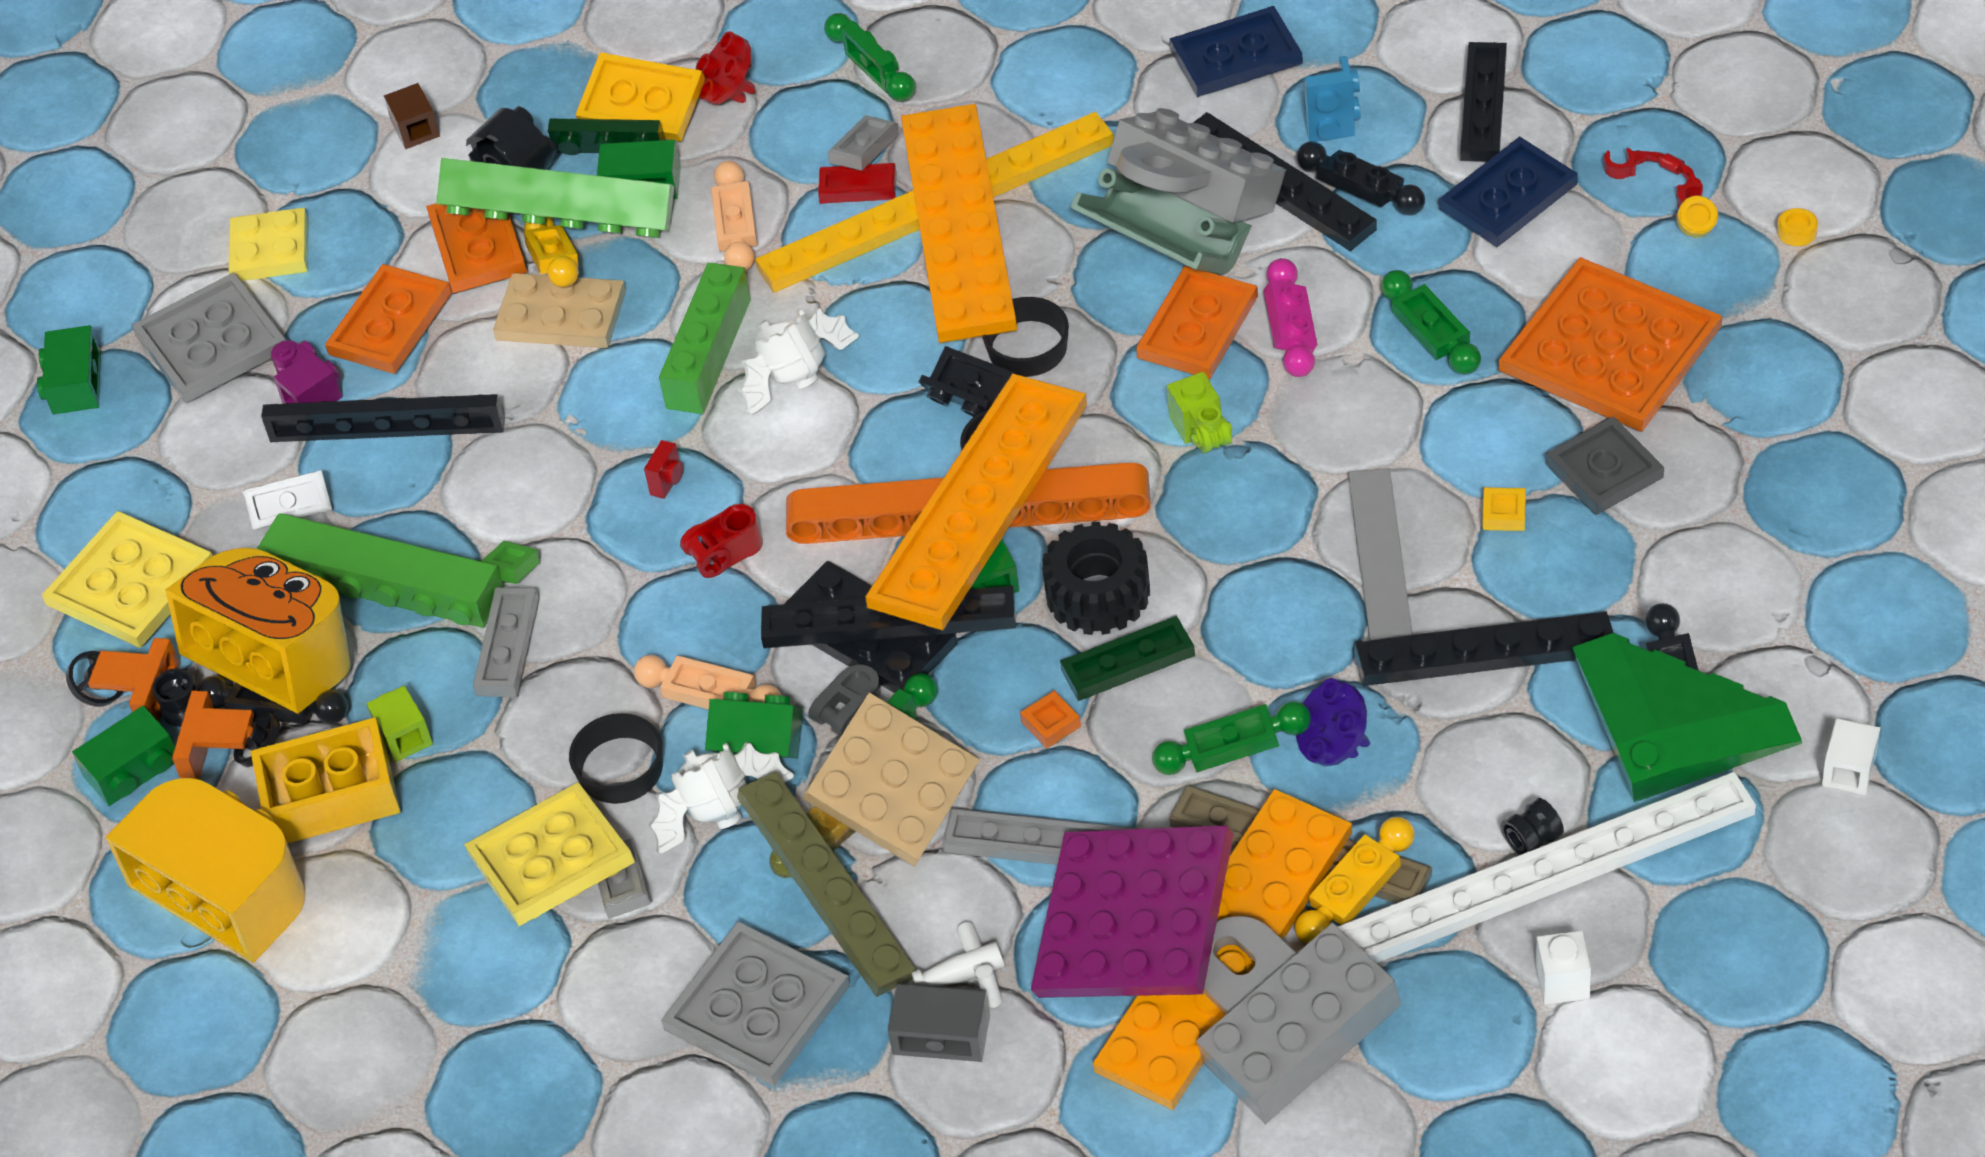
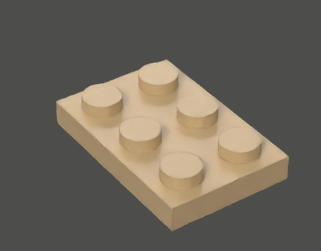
(550, 314)

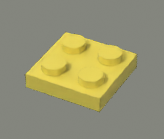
(269, 244)

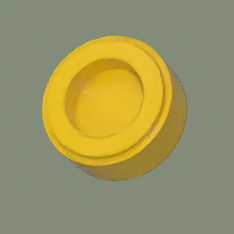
(1697, 216)
(1797, 227)

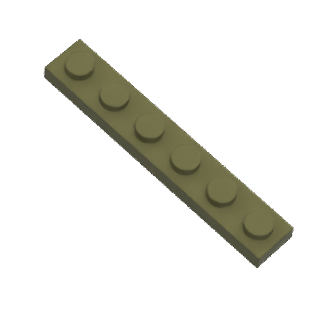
(826, 884)

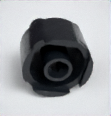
(511, 140)

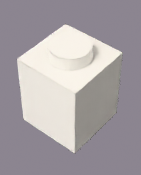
(1851, 756)
(1563, 967)

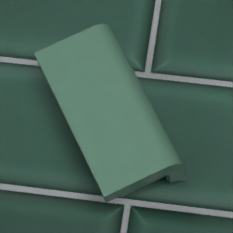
(1165, 223)

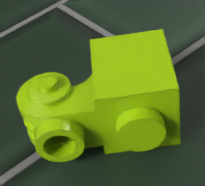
(1197, 413)

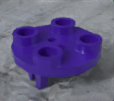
(1335, 725)

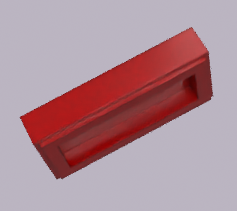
(846, 184)

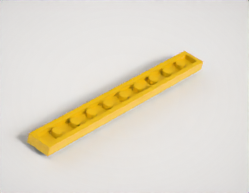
(900, 218)

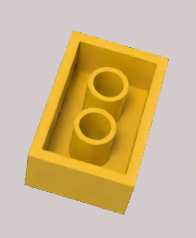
(326, 780)

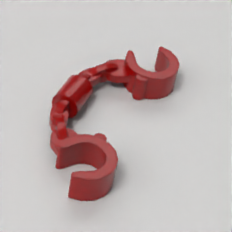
(1667, 161)

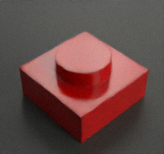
(663, 469)

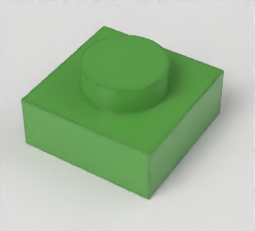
(513, 561)

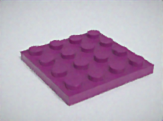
(1133, 912)

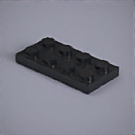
(891, 658)

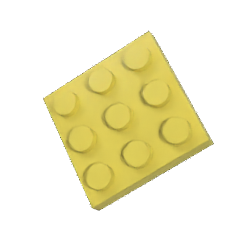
(123, 578)
(549, 854)

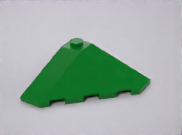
(1674, 720)

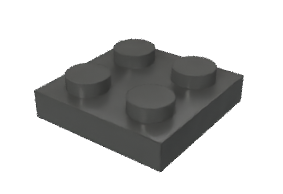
(1605, 465)

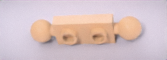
(734, 215)
(697, 681)

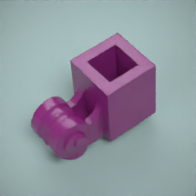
(303, 375)

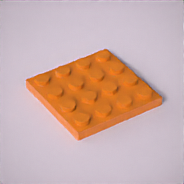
(1610, 343)

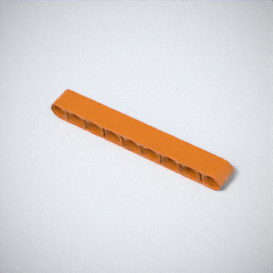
(893, 507)

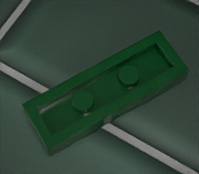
(586, 135)
(1127, 658)

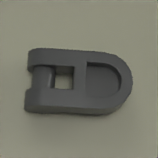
(848, 688)

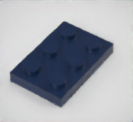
(1236, 51)
(1508, 191)

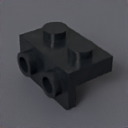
(965, 381)

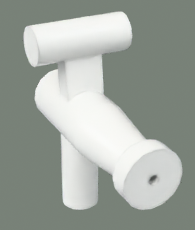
(975, 963)

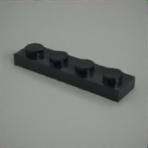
(1483, 101)

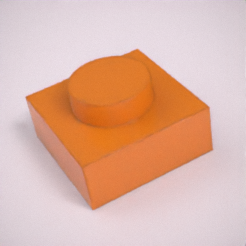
(1050, 719)

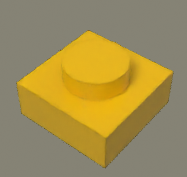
(1504, 509)

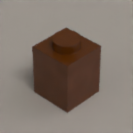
(411, 116)

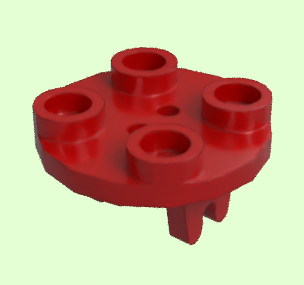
(726, 70)

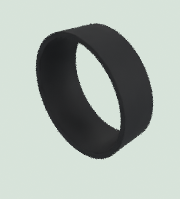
(1035, 310)
(607, 729)

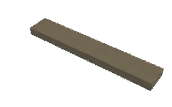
(1204, 808)

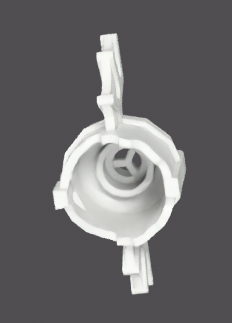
(792, 354)
(709, 790)

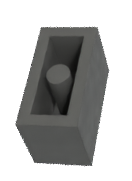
(939, 1022)

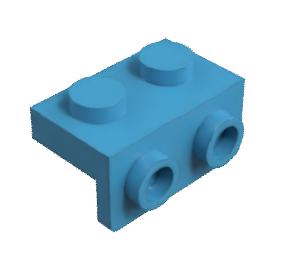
(1332, 103)

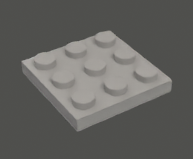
(208, 337)
(755, 1003)

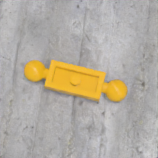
(552, 252)
(1355, 879)

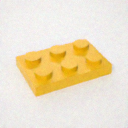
(641, 91)

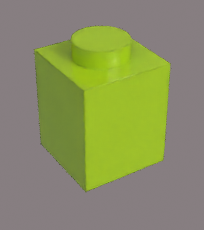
(400, 723)

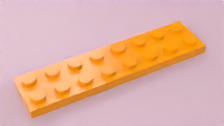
(958, 224)
(976, 502)
(1265, 879)

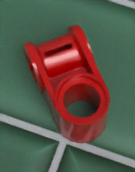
(725, 540)

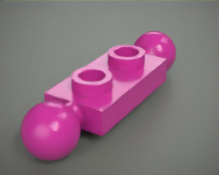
(1290, 317)

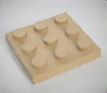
(891, 779)

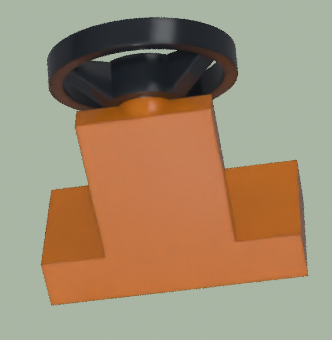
(125, 673)
(218, 728)

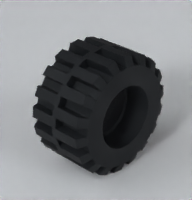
(1099, 603)

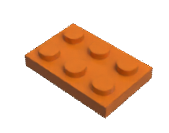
(475, 247)
(388, 318)
(1197, 322)

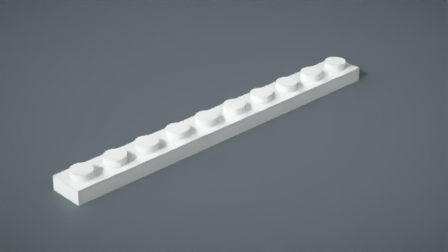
(1551, 868)

